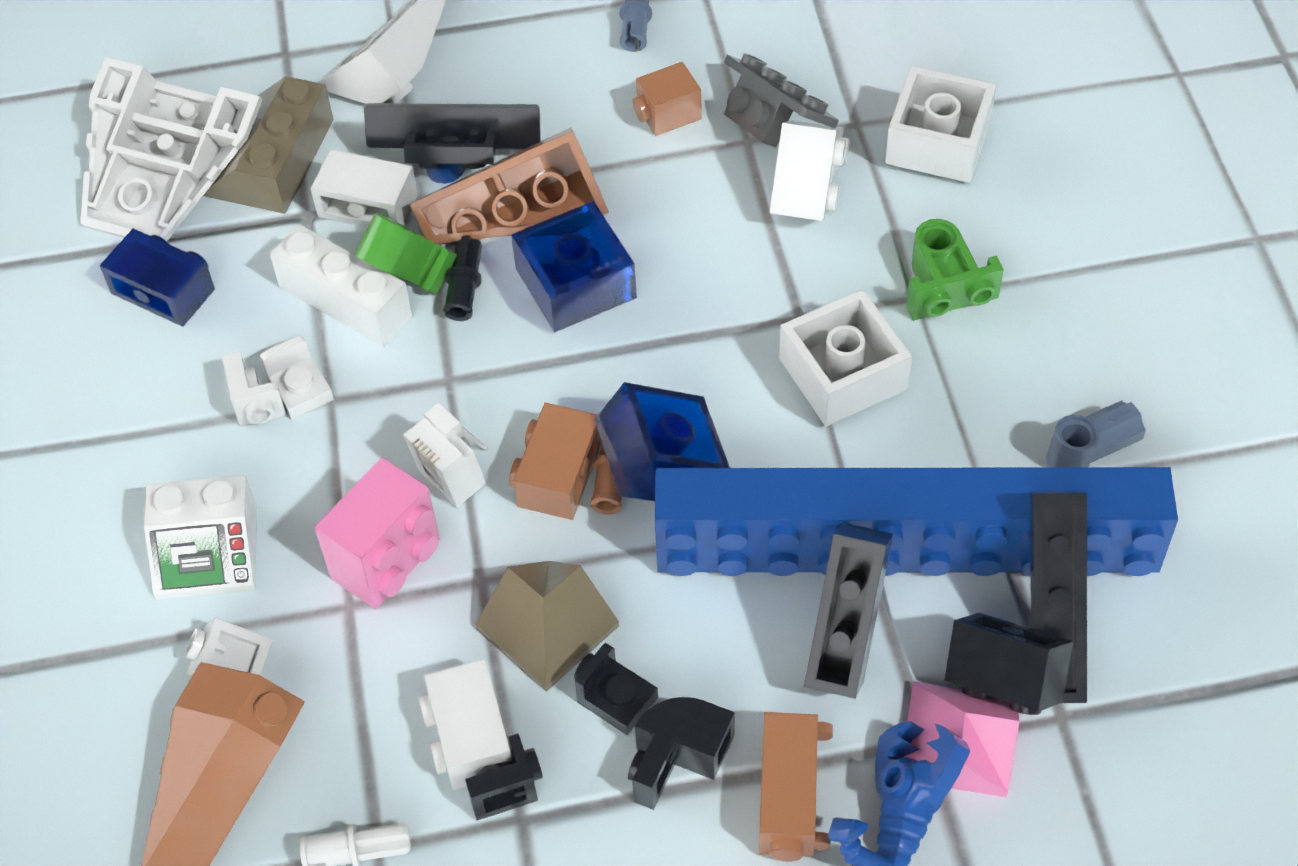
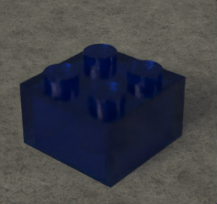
(574, 266)
(653, 430)

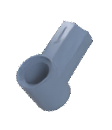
(1089, 438)

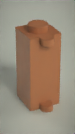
(790, 786)

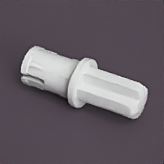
(355, 845)

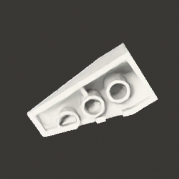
(389, 57)

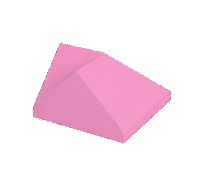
(983, 724)

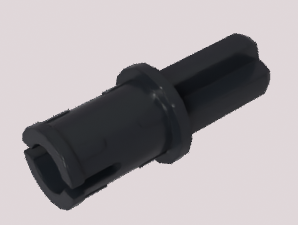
(463, 279)

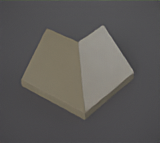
(546, 619)

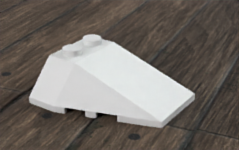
(156, 148)

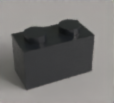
(1008, 663)

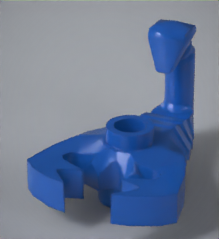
(908, 793)

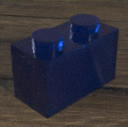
(158, 276)

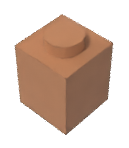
(668, 99)

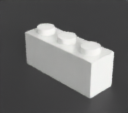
(341, 285)

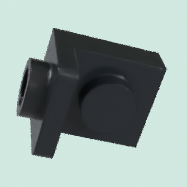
(612, 689)
(505, 787)

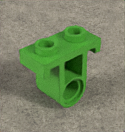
(404, 253)
(947, 272)

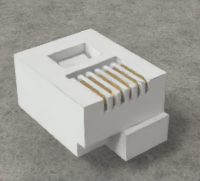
(445, 456)

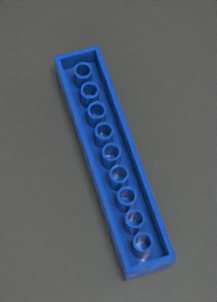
(937, 516)

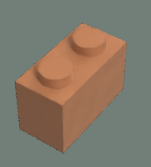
(556, 461)

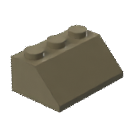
(279, 147)

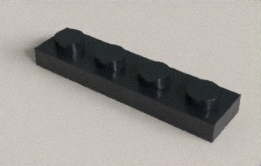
(1060, 577)

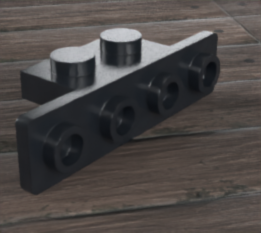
(451, 132)

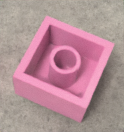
(378, 533)

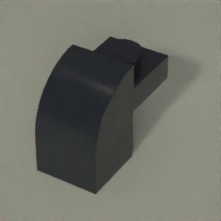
(680, 734)

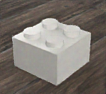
(940, 124)
(844, 357)

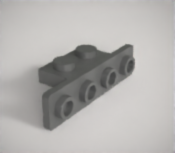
(767, 100)

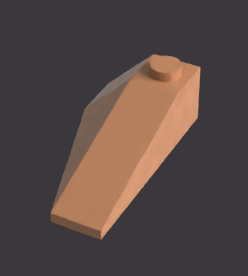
(511, 193)
(214, 758)

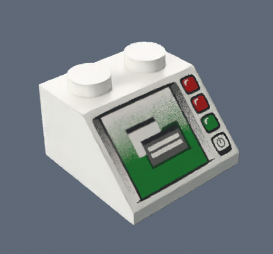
(201, 536)

